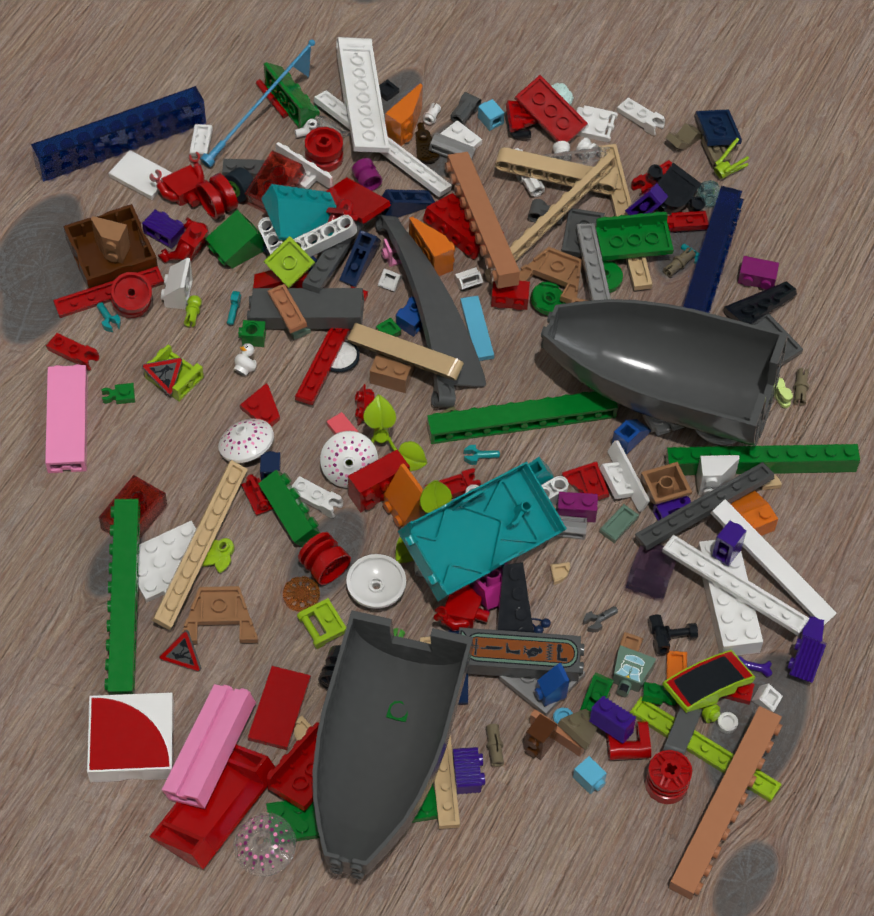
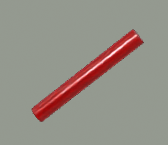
(272, 99)

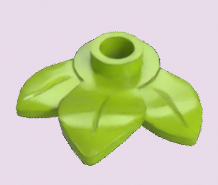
(219, 556)

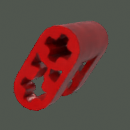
(631, 749)

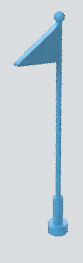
(301, 63)

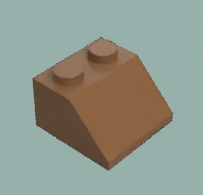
(111, 239)
(391, 373)
(665, 483)

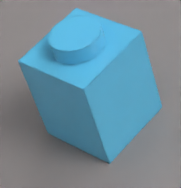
(490, 114)
(590, 775)

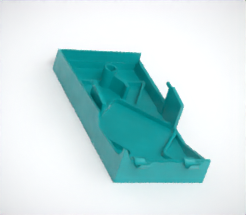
(481, 530)

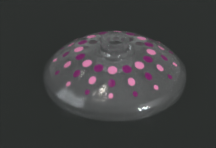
(275, 850)

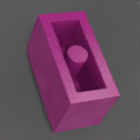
(758, 272)
(578, 505)

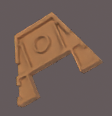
(557, 268)
(220, 607)

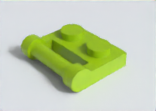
(328, 620)

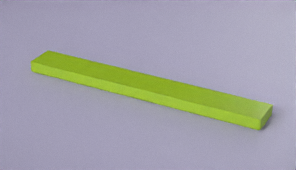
(702, 747)

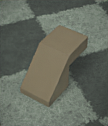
(685, 137)

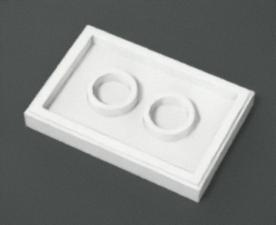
(135, 172)

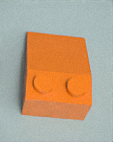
(403, 116)
(434, 245)
(403, 497)
(756, 512)

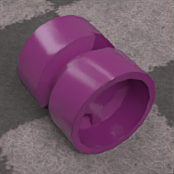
(366, 173)

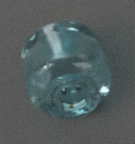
(709, 192)

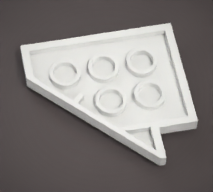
(160, 559)

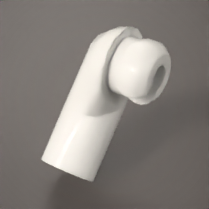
(309, 125)

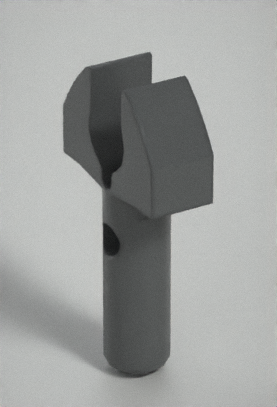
(598, 618)

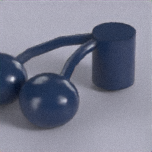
(545, 623)

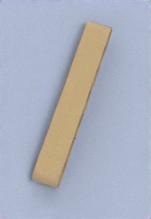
(550, 169)
(405, 351)

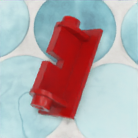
(363, 398)
(255, 495)

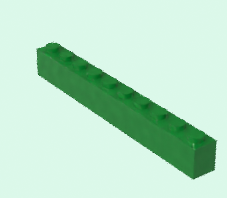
(519, 417)
(778, 458)
(124, 597)

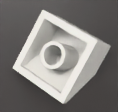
(178, 285)
(715, 471)

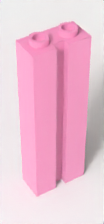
(66, 419)
(209, 746)

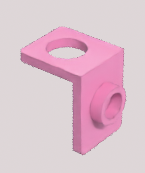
(387, 254)

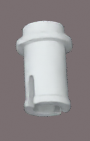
(430, 116)

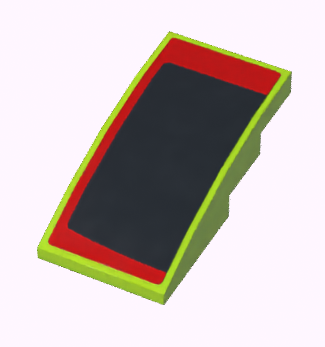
(708, 681)

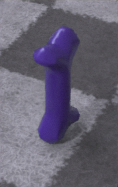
(763, 668)

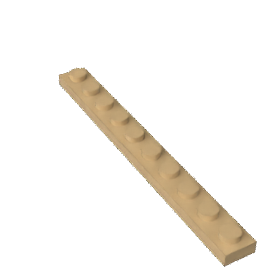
(621, 201)
(559, 209)
(199, 545)
(446, 786)

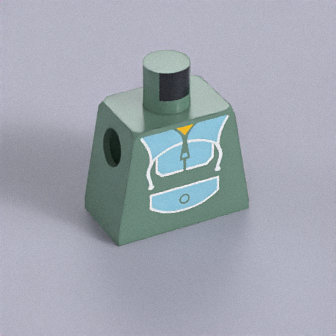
(631, 670)

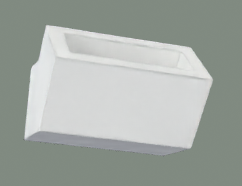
(468, 278)

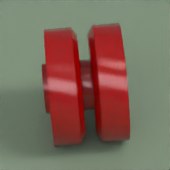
(324, 148)
(216, 196)
(131, 295)

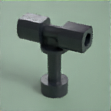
(664, 633)

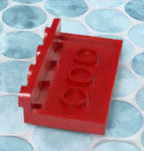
(450, 220)
(294, 774)

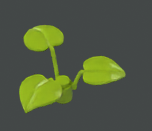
(380, 417)
(431, 498)

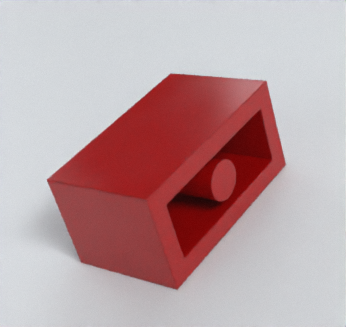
(511, 297)

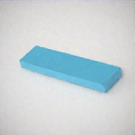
(477, 327)

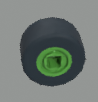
(240, 181)

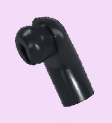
(520, 134)

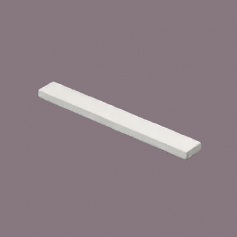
(776, 565)
(735, 585)

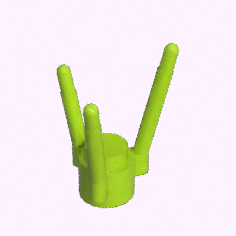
(724, 169)

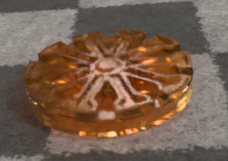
(301, 593)

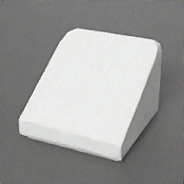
(390, 280)
(767, 697)

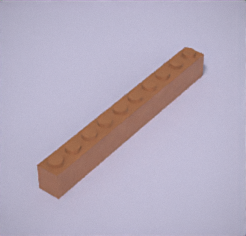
(482, 220)
(725, 803)

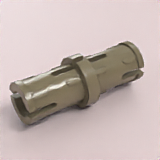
(679, 262)
(801, 386)
(495, 745)

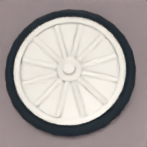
(346, 358)

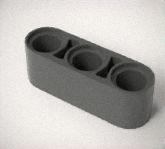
(682, 730)

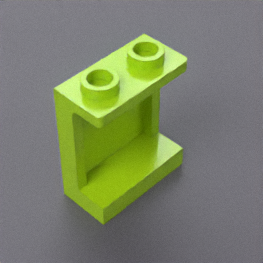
(187, 377)

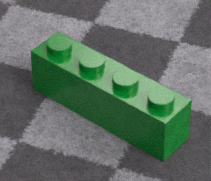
(289, 507)

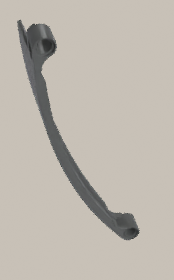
(439, 316)

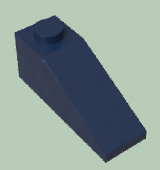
(406, 201)
(360, 258)

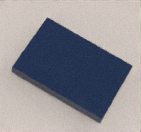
(717, 127)

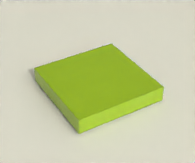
(289, 262)

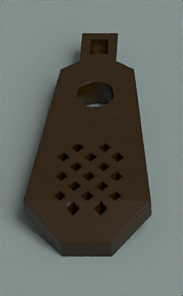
(423, 144)

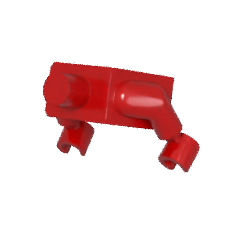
(181, 185)
(189, 242)
(462, 610)

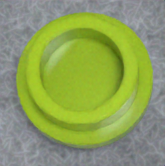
(711, 713)

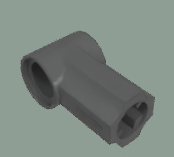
(467, 105)
(539, 208)

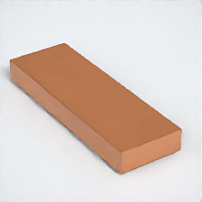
(287, 308)
(561, 736)

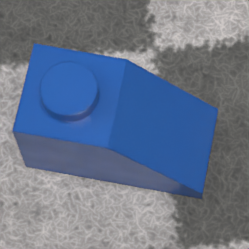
(552, 685)

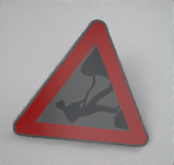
(164, 373)
(182, 653)

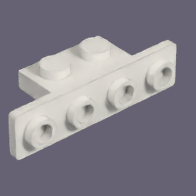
(313, 172)
(622, 477)

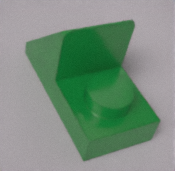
(598, 687)

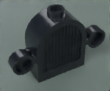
(679, 188)

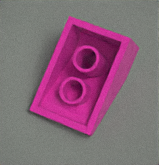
(489, 588)

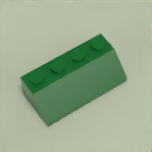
(290, 95)

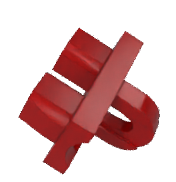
(339, 211)

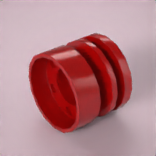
(324, 558)
(659, 781)

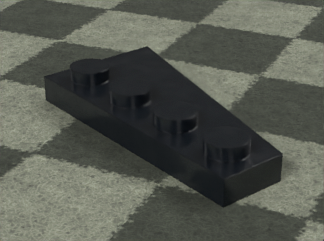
(760, 304)
(514, 601)

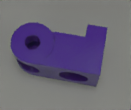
(664, 509)

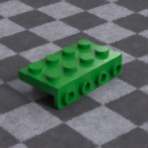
(633, 236)

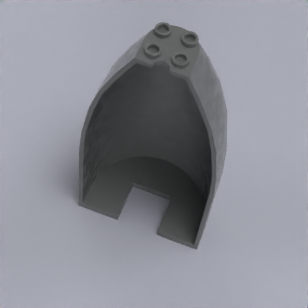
(671, 362)
(373, 768)

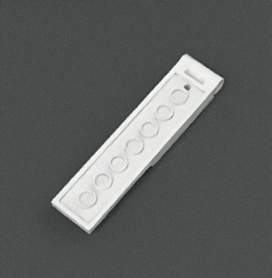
(362, 94)

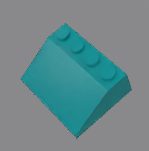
(296, 210)

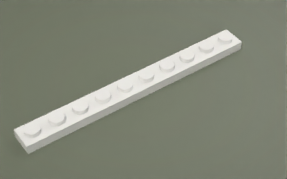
(395, 154)

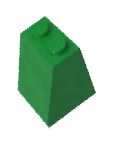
(235, 240)

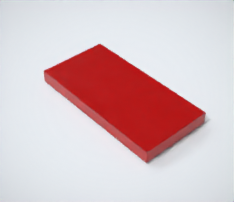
(550, 110)
(366, 202)
(279, 707)

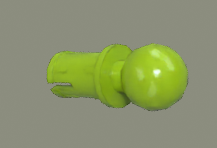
(192, 310)

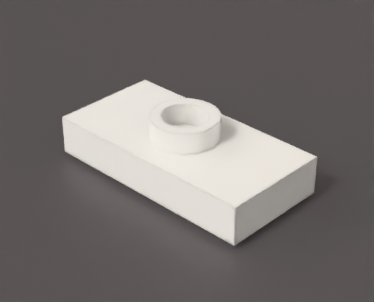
(201, 139)

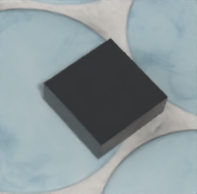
(388, 90)

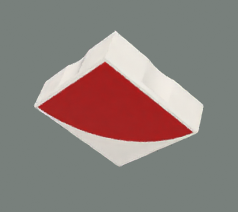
(130, 737)

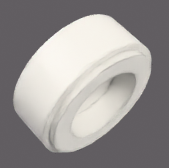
(727, 722)

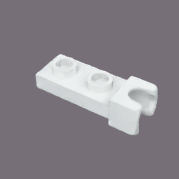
(641, 116)
(318, 497)

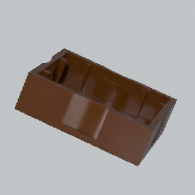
(89, 258)

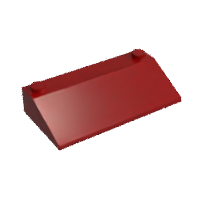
(199, 832)

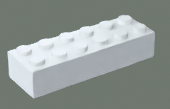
(733, 620)

